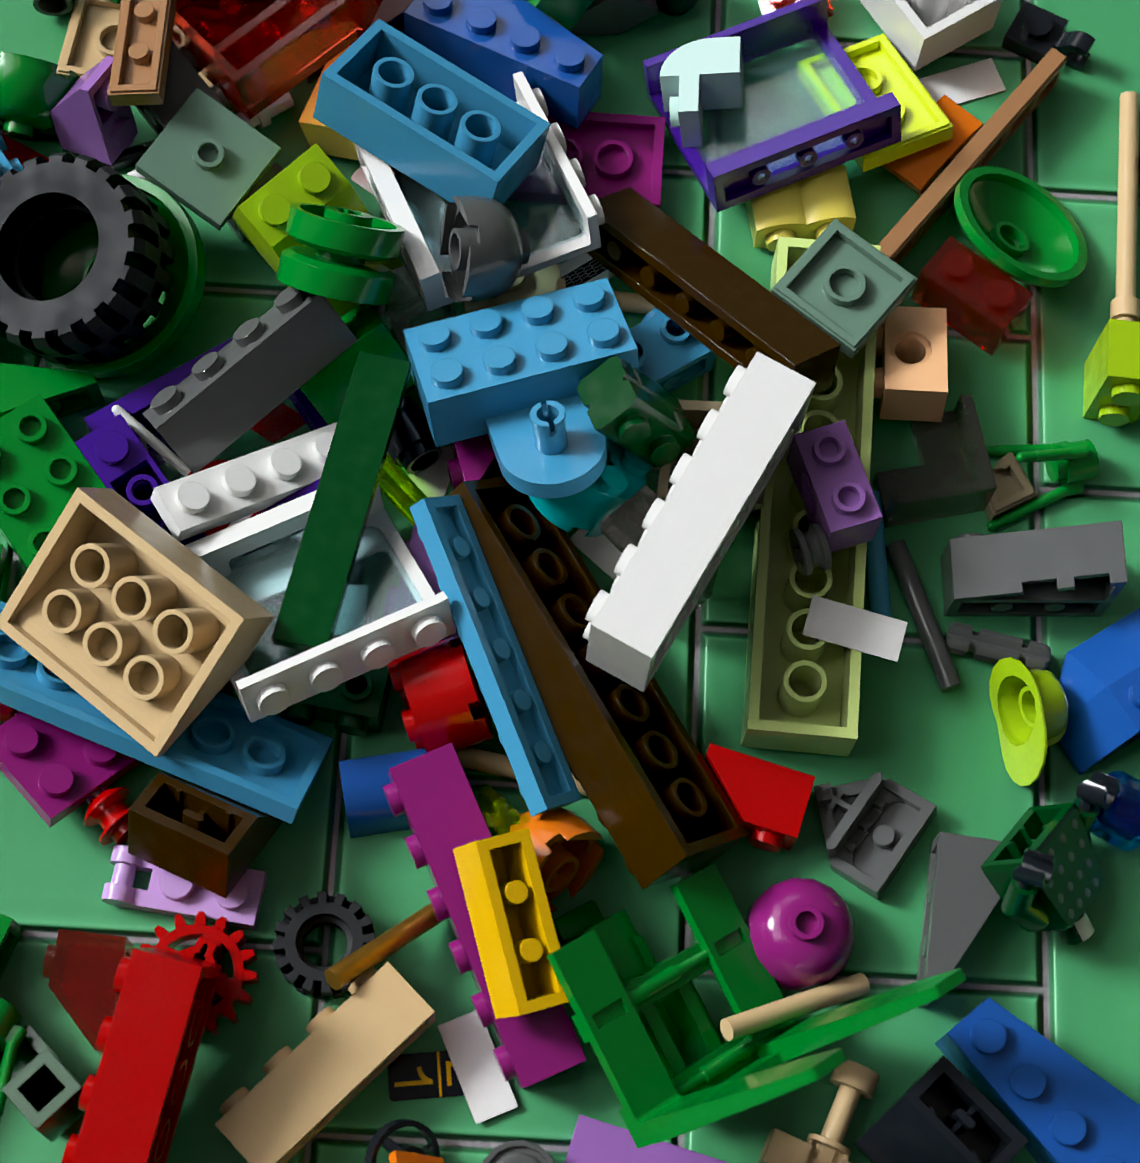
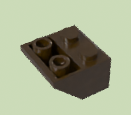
(197, 833)

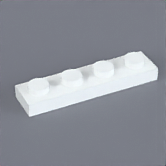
(242, 484)

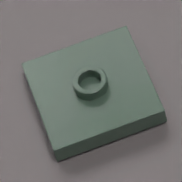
(208, 159)
(845, 286)

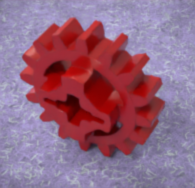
(209, 948)

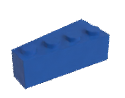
(1043, 1090)

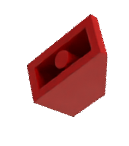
(764, 795)

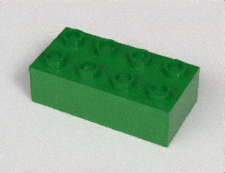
(37, 475)

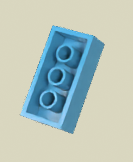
(429, 117)

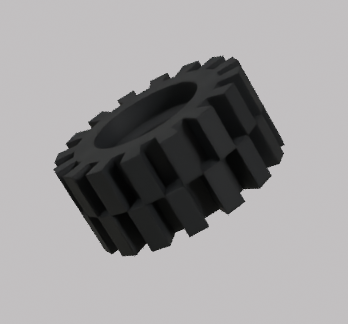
(300, 922)

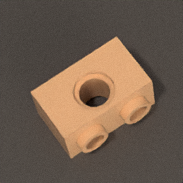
(912, 364)

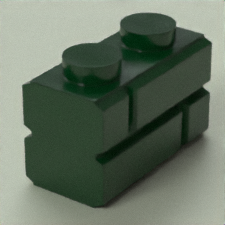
(635, 412)

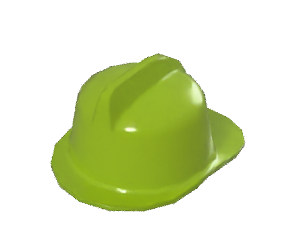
(1029, 716)

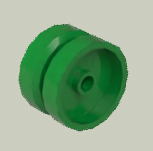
(340, 253)

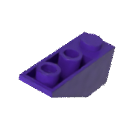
(126, 467)

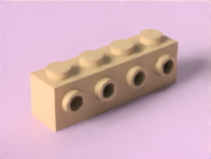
(327, 1069)

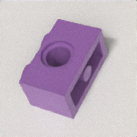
(834, 485)

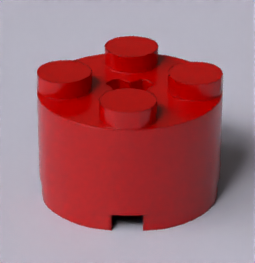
(441, 697)

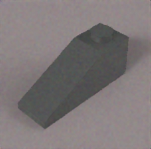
(955, 901)

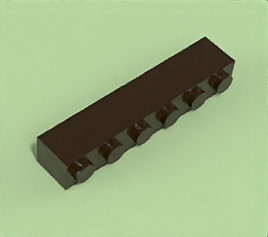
(707, 291)

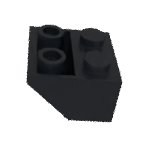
(941, 1122)

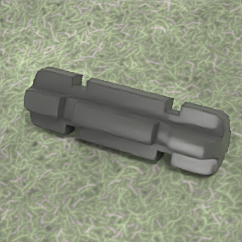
(993, 646)

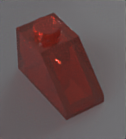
(83, 975)

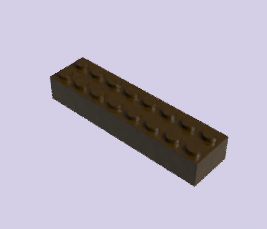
(618, 741)

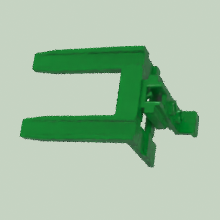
(646, 1009)

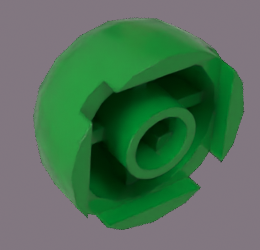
(29, 93)

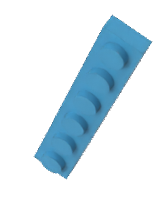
(495, 654)

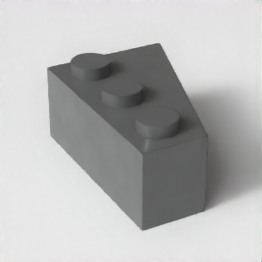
(1035, 572)

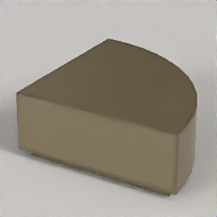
(1012, 487)

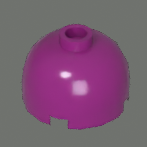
(801, 933)

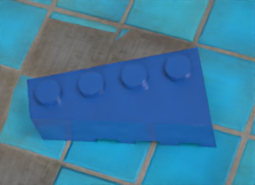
(509, 37)

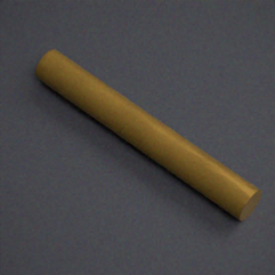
(381, 947)

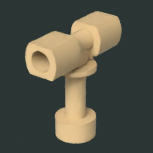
(853, 1082)

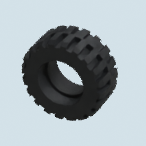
(125, 276)

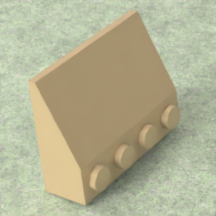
(131, 618)

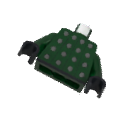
(1048, 863)

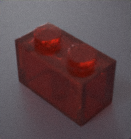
(977, 296)

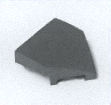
(871, 829)

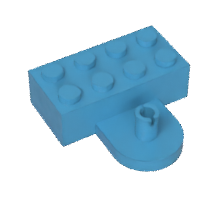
(517, 378)

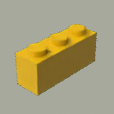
(510, 922)

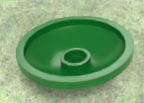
(1019, 227)

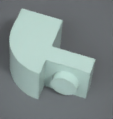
(701, 78)

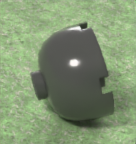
(482, 248)

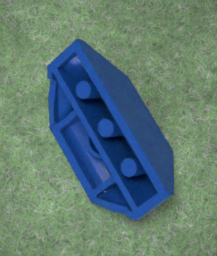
(1102, 694)

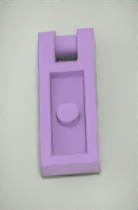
(175, 895)

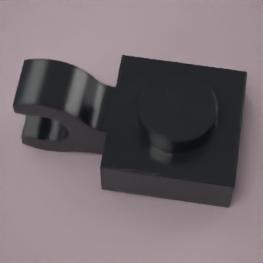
(1038, 30)

